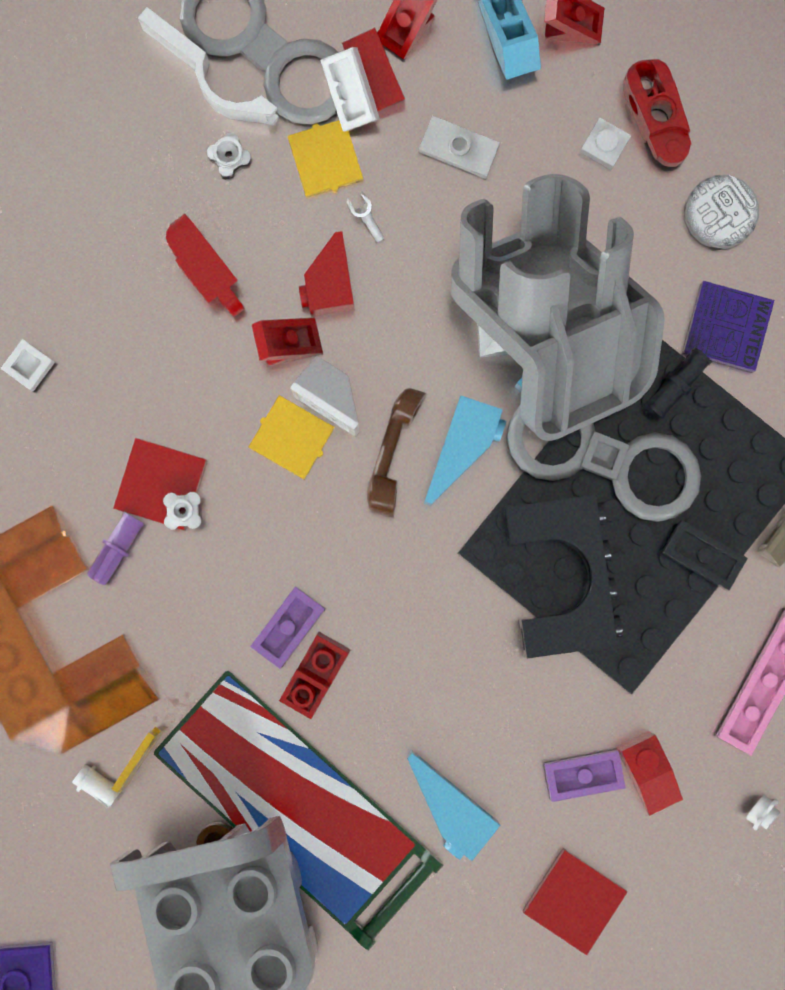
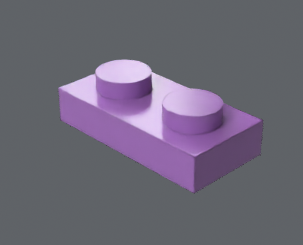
(287, 627)
(584, 775)

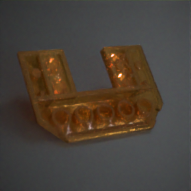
(37, 699)

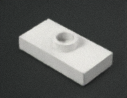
(350, 89)
(459, 147)

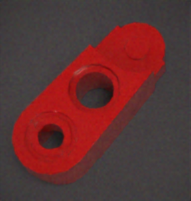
(667, 139)
(202, 264)

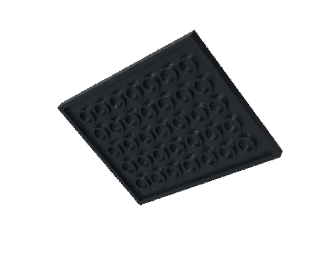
(656, 596)

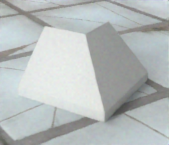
(328, 393)

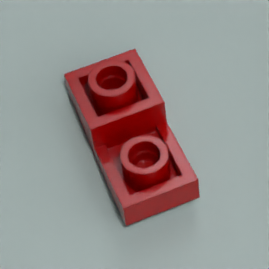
(377, 67)
(314, 675)

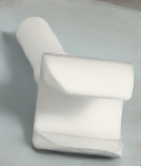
(366, 216)

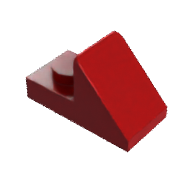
(574, 20)
(405, 24)
(286, 339)

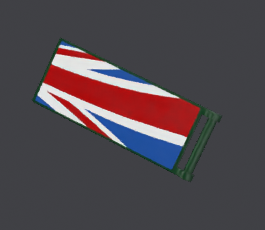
(260, 768)

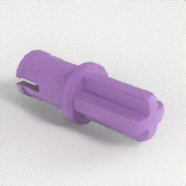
(114, 549)

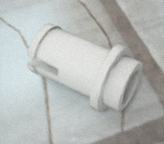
(95, 785)

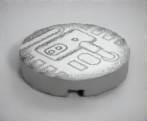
(722, 211)

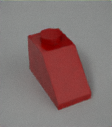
(328, 281)
(650, 772)

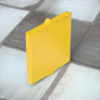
(325, 158)
(291, 437)
(137, 759)

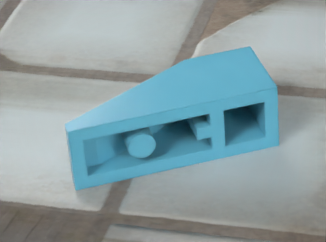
(511, 36)
(468, 438)
(458, 817)

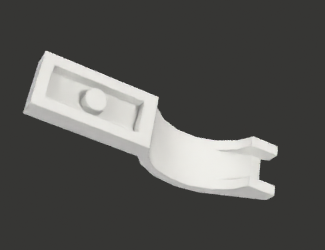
(257, 110)

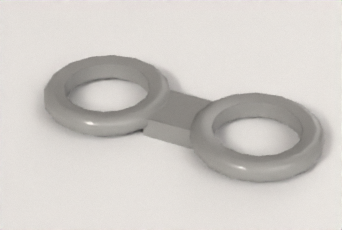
(267, 52)
(612, 460)

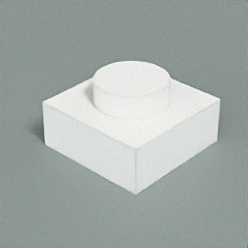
(605, 143)
(27, 365)

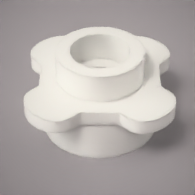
(231, 144)
(190, 503)
(763, 813)

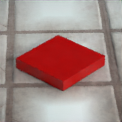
(154, 473)
(575, 901)

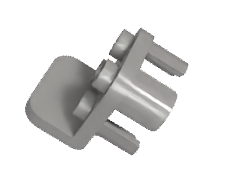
(560, 306)
(223, 912)

